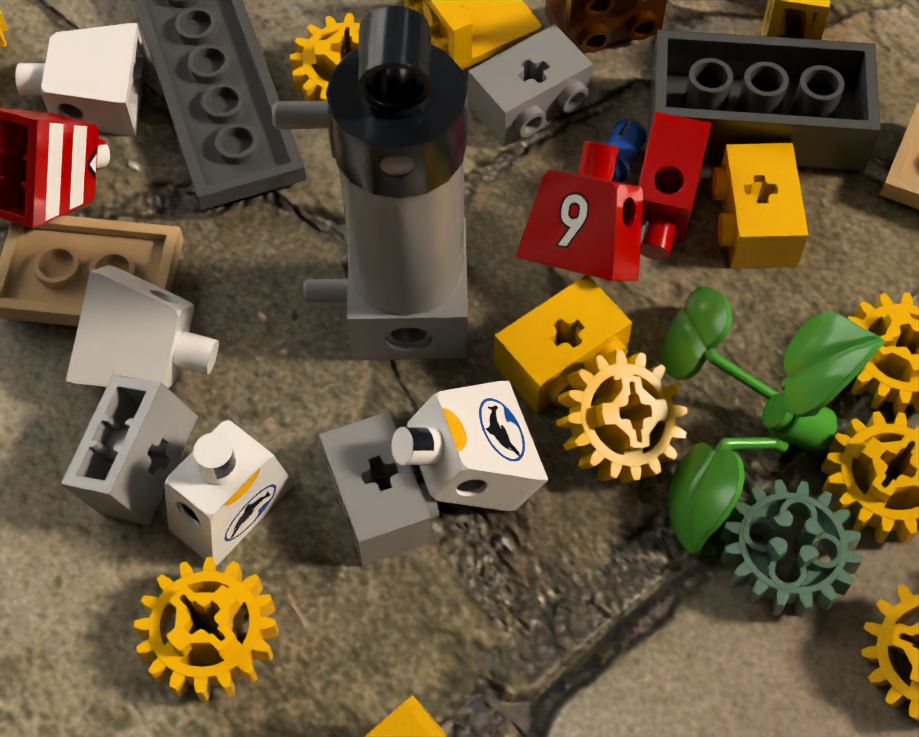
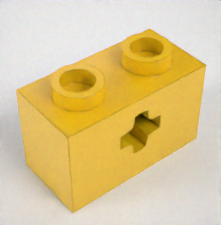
(760, 205)
(556, 340)

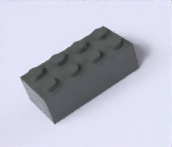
(771, 92)

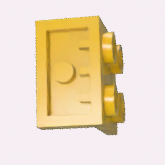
(476, 28)

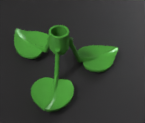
(818, 366)

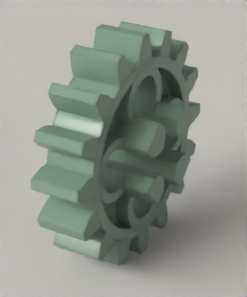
(808, 576)

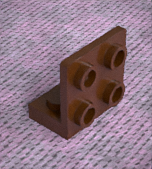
(605, 22)

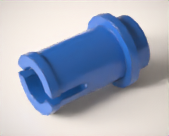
(628, 146)

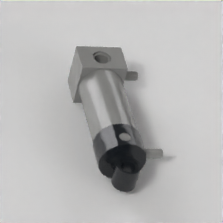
(400, 157)

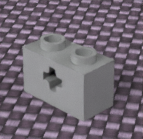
(529, 85)
(130, 449)
(377, 520)

